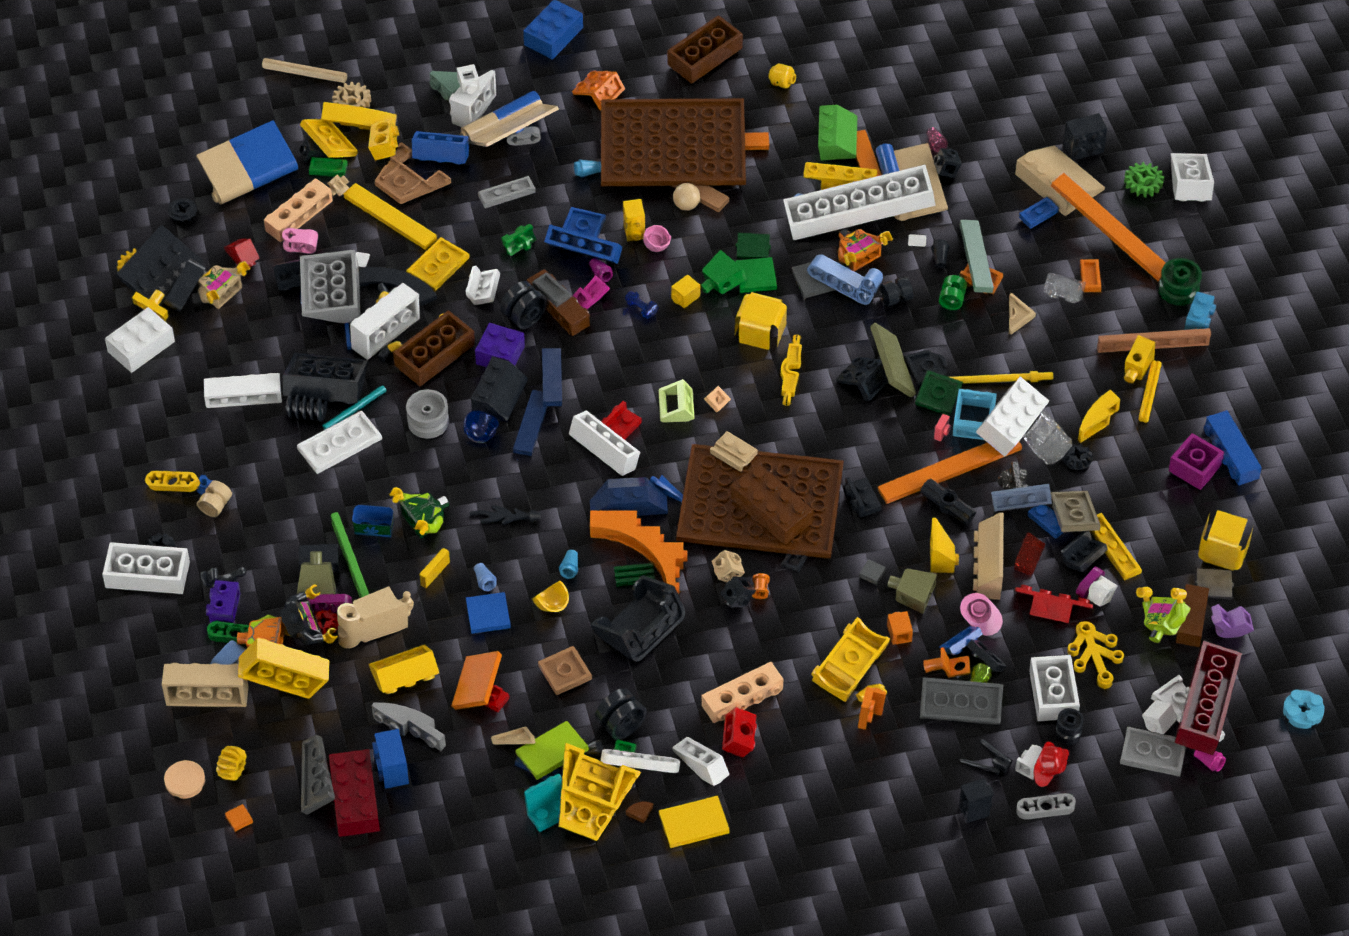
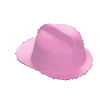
(981, 613)

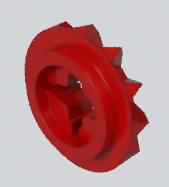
(330, 618)

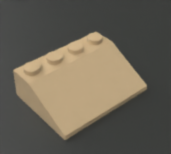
(1045, 165)

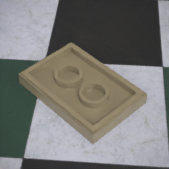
(1074, 511)

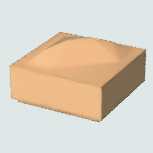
(717, 399)

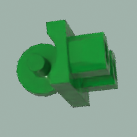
(519, 240)

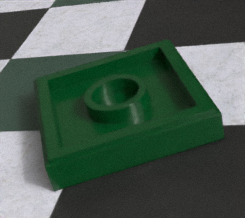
(938, 393)

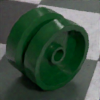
(1180, 281)

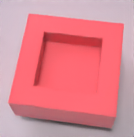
(942, 427)

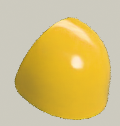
(553, 598)

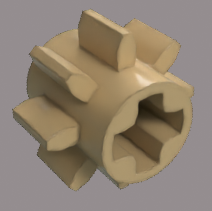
(338, 185)

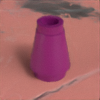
(601, 270)

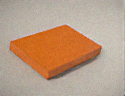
(476, 680)

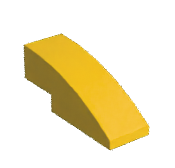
(1099, 415)

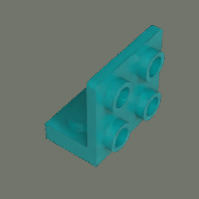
(544, 802)

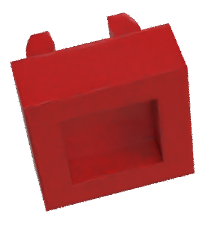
(497, 698)

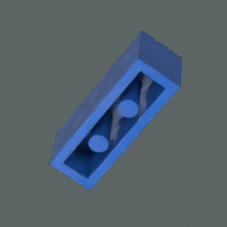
(440, 147)

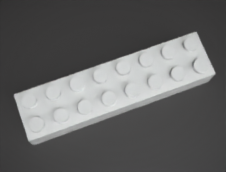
(859, 202)

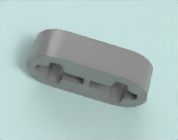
(528, 136)

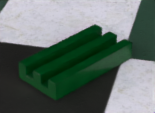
(632, 571)

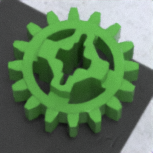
(1144, 179)

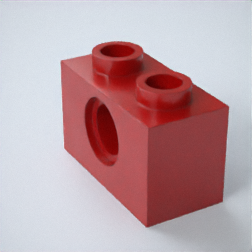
(739, 732)

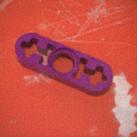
(333, 601)

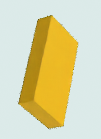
(434, 568)

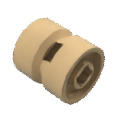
(214, 498)

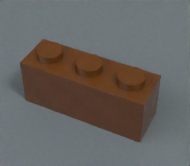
(1191, 629)

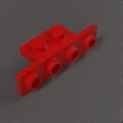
(1052, 606)

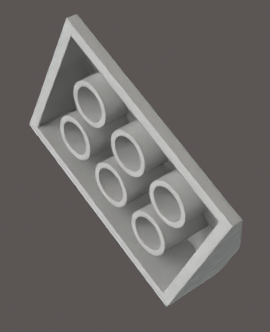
(330, 286)

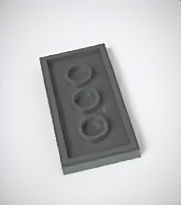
(961, 701)

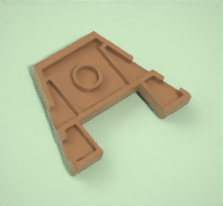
(402, 182)

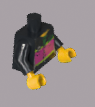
(301, 621)

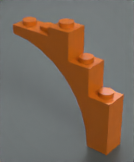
(647, 540)

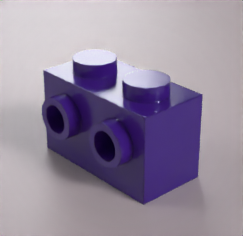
(223, 602)

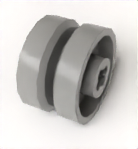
(427, 414)

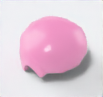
(656, 238)

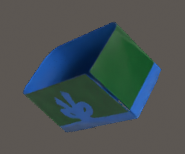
(371, 514)

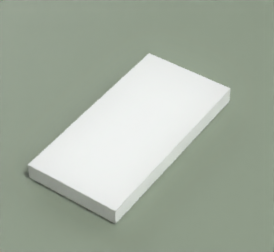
(339, 442)

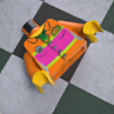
(860, 247)

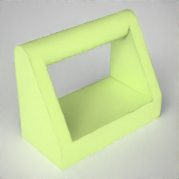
(685, 402)

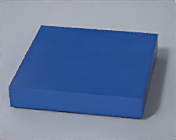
(584, 222)
(488, 612)

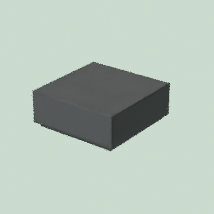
(872, 572)

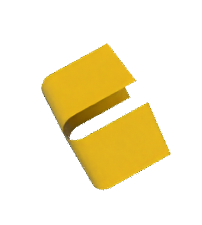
(756, 317)
(1223, 541)

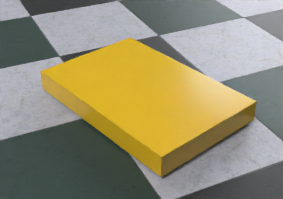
(329, 138)
(438, 263)
(694, 821)

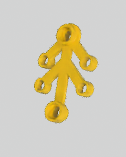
(1095, 651)

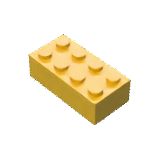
(283, 668)

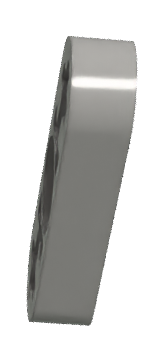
(1051, 799)

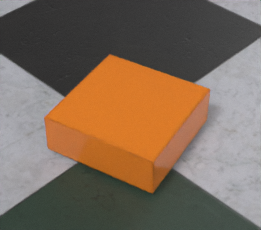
(238, 817)

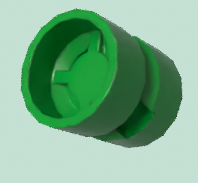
(953, 292)

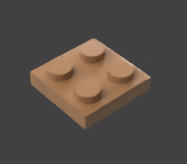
(564, 670)

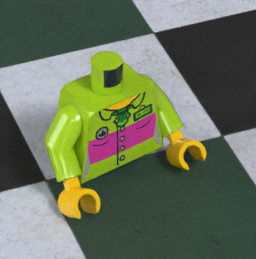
(1163, 614)

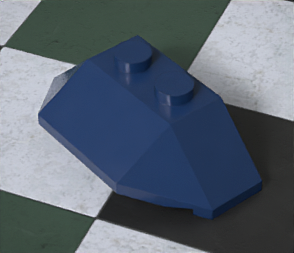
(630, 495)

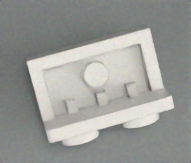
(482, 285)

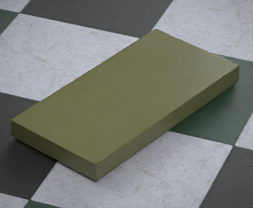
(893, 360)

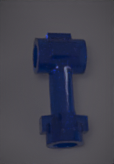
(647, 309)

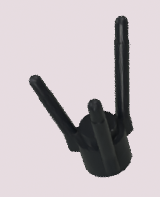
(1001, 762)

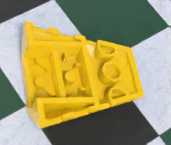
(591, 792)

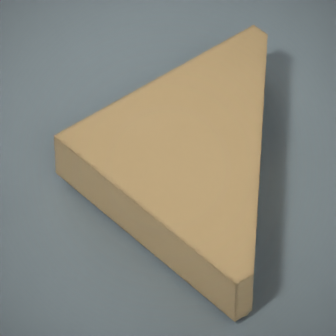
(1018, 314)
(516, 736)

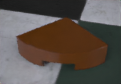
(639, 811)

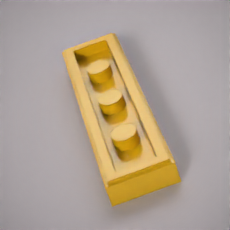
(1117, 551)

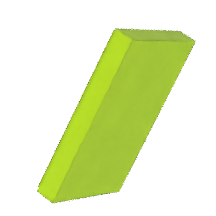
(549, 750)

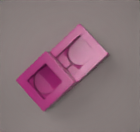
(591, 293)

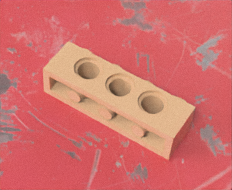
(298, 209)
(748, 683)

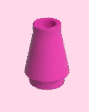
(1213, 762)

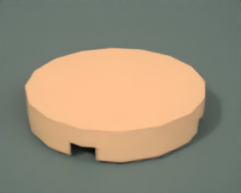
(184, 779)

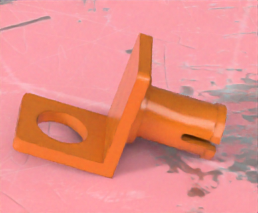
(947, 664)

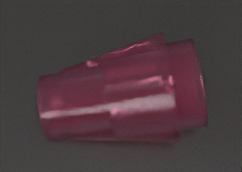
(936, 139)

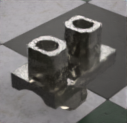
(1012, 477)

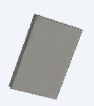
(1152, 752)

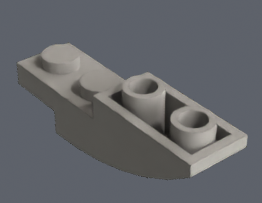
(408, 720)

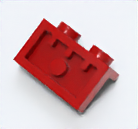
(622, 420)

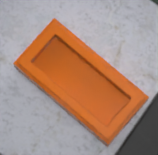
(1091, 275)

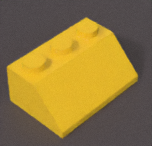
(404, 669)

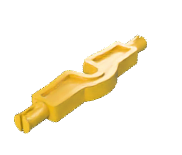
(789, 377)

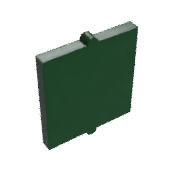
(753, 246)

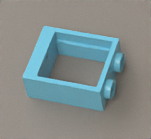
(968, 428)

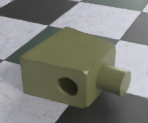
(318, 574)
(914, 588)

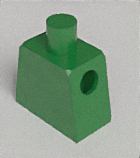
(722, 274)

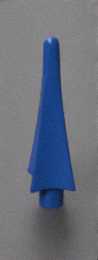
(667, 488)

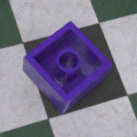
(499, 343)

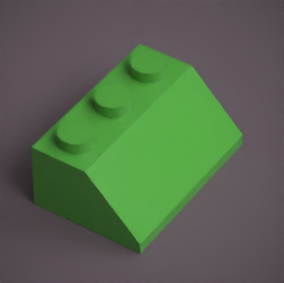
(837, 133)

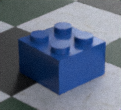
(390, 759)

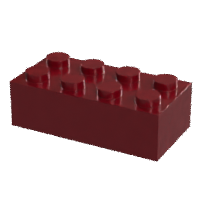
(354, 792)

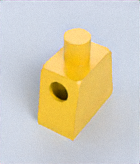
(1139, 359)

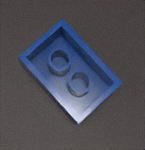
(553, 29)

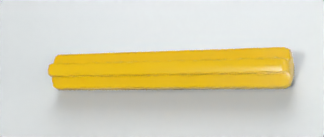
(1149, 391)

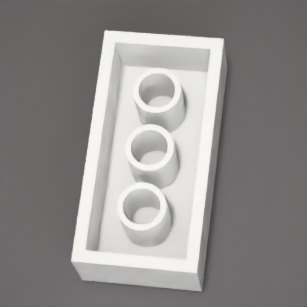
(384, 321)
(1012, 416)
(146, 568)

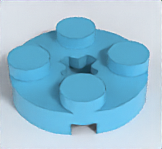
(1306, 699)

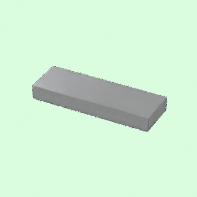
(506, 192)

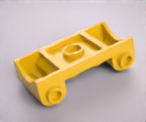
(849, 660)

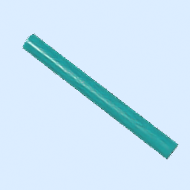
(354, 408)

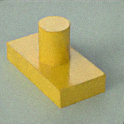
(153, 303)

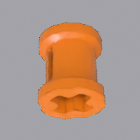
(760, 584)

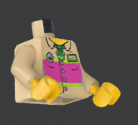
(221, 284)

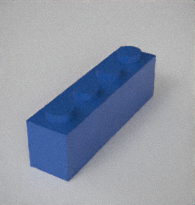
(583, 244)
(1237, 454)

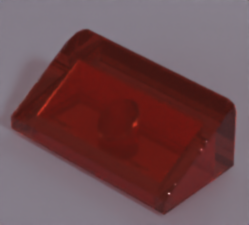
(1029, 554)

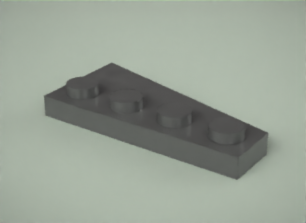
(316, 779)

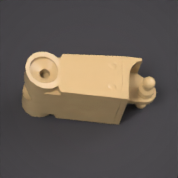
(372, 617)

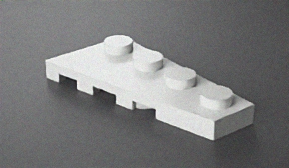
(1175, 694)

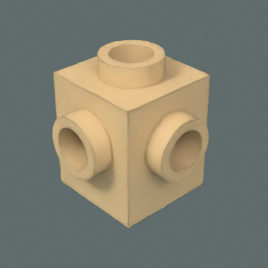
(727, 565)

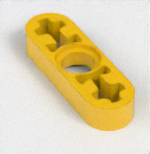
(179, 485)

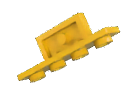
(836, 175)

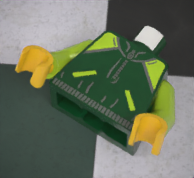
(421, 511)

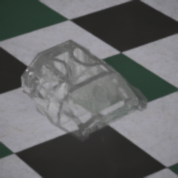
(1048, 439)

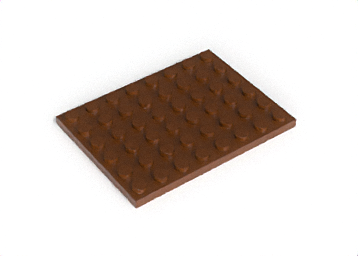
(672, 142)
(715, 519)

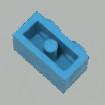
(1200, 312)

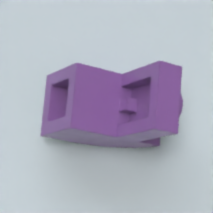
(1231, 623)

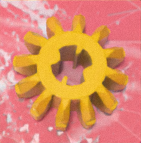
(231, 763)

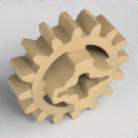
(352, 95)

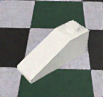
(702, 760)

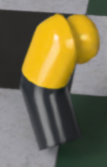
(382, 289)
(387, 350)

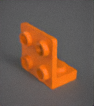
(600, 86)

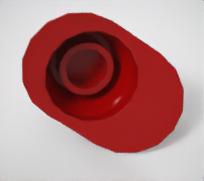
(1049, 763)

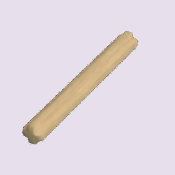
(304, 70)

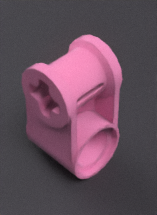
(301, 241)

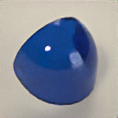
(480, 426)

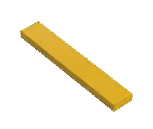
(390, 216)

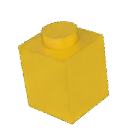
(685, 291)

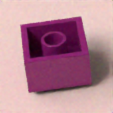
(1196, 461)

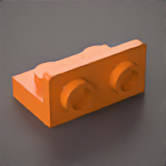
(872, 704)

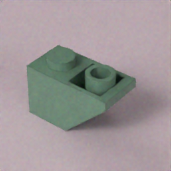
(444, 82)

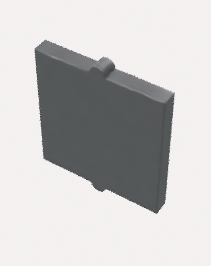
(1217, 581)

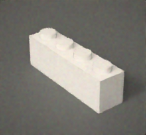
(242, 390)
(604, 443)

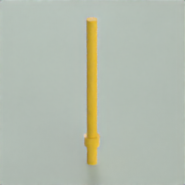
(1033, 376)

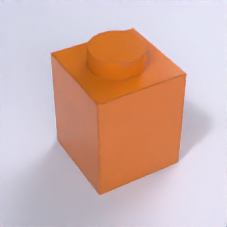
(899, 627)

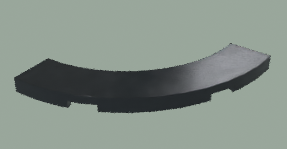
(394, 278)

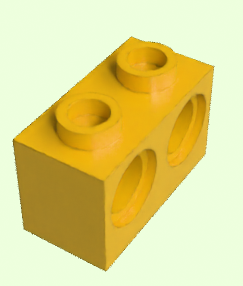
(383, 139)
(633, 219)

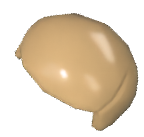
(686, 196)

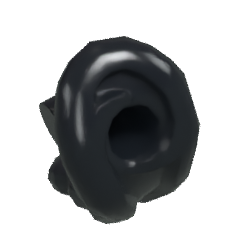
(208, 578)

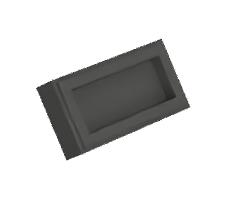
(551, 289)

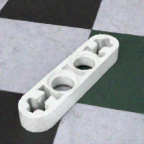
(639, 760)

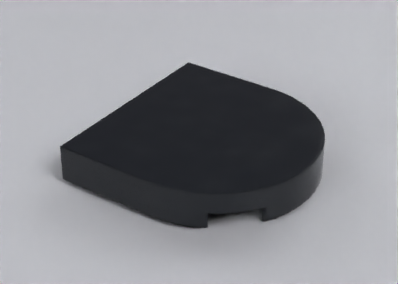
(925, 360)

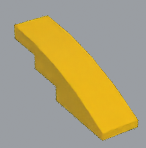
(354, 115)

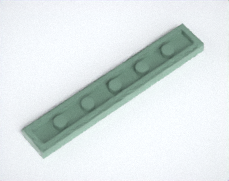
(976, 256)

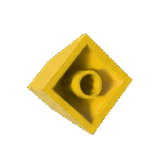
(941, 550)

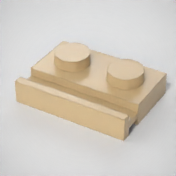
(733, 451)

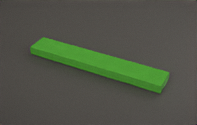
(349, 555)

